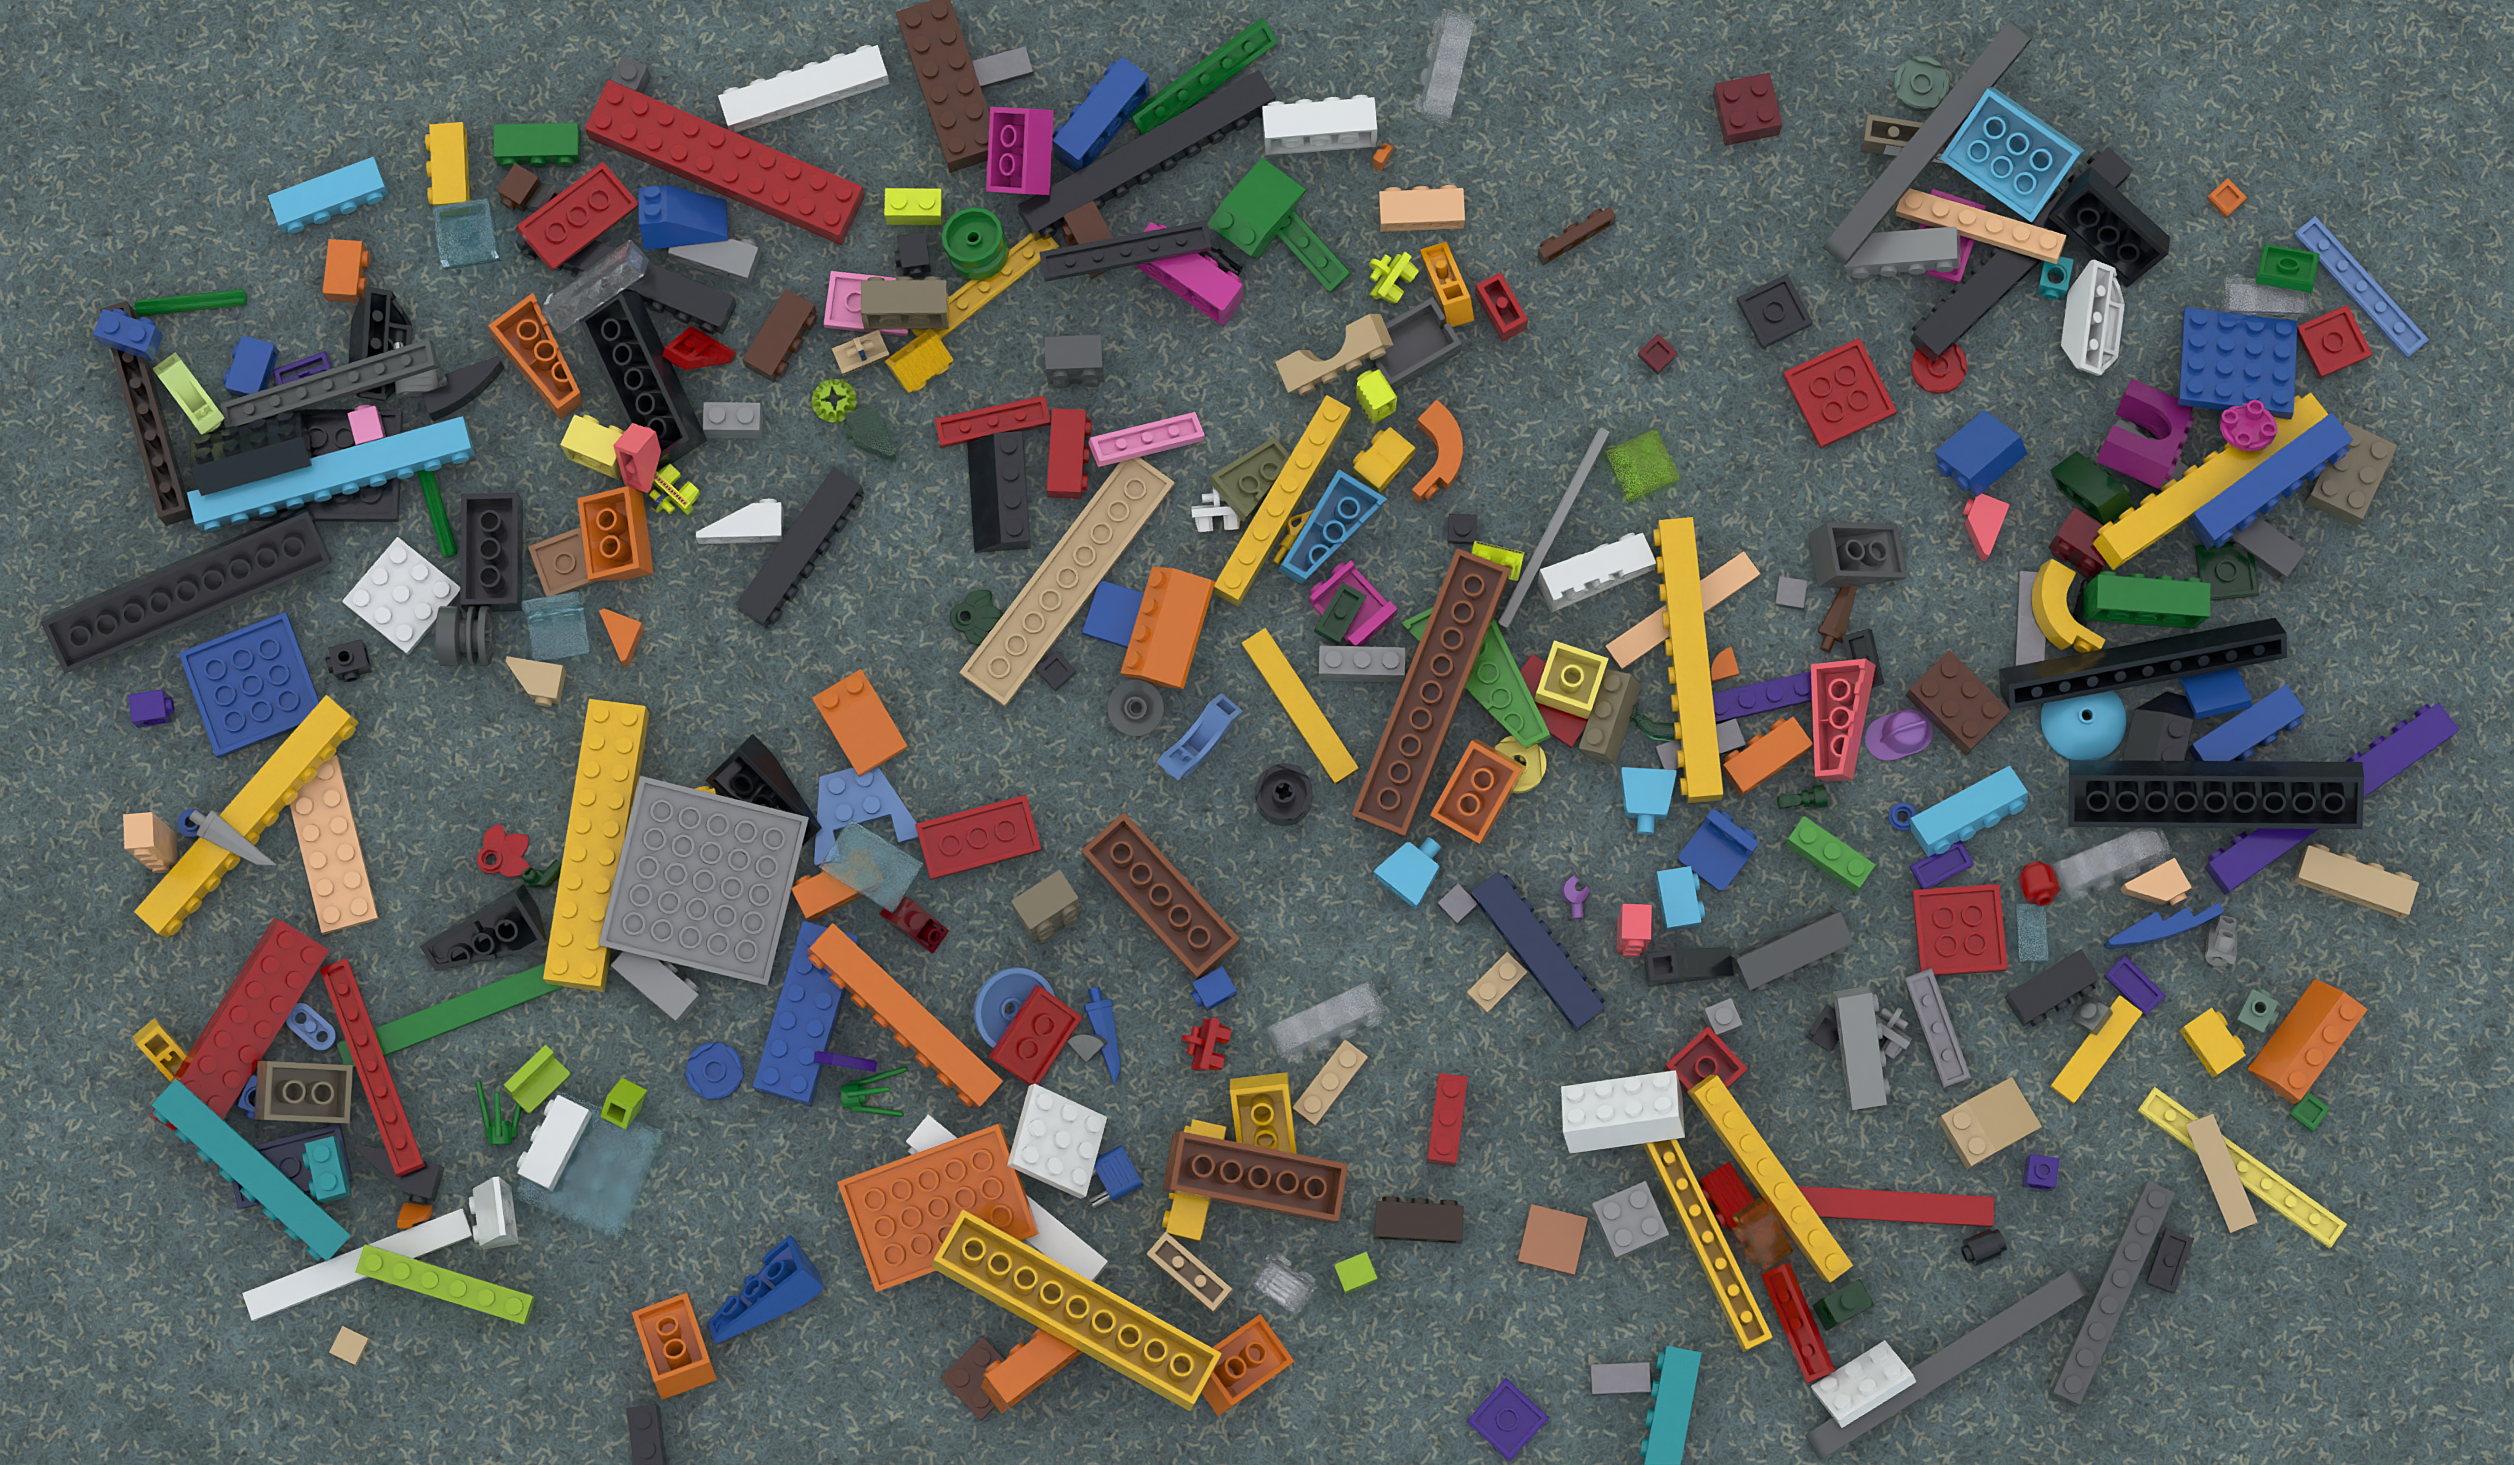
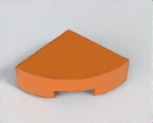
(1382, 156)
(1724, 666)
(412, 1214)

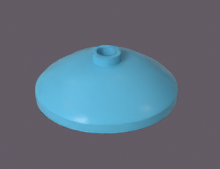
(2083, 739)

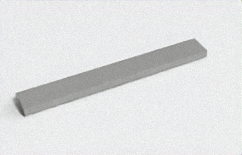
(1552, 530)

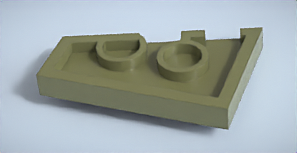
(1250, 477)

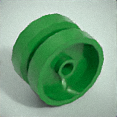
(975, 243)

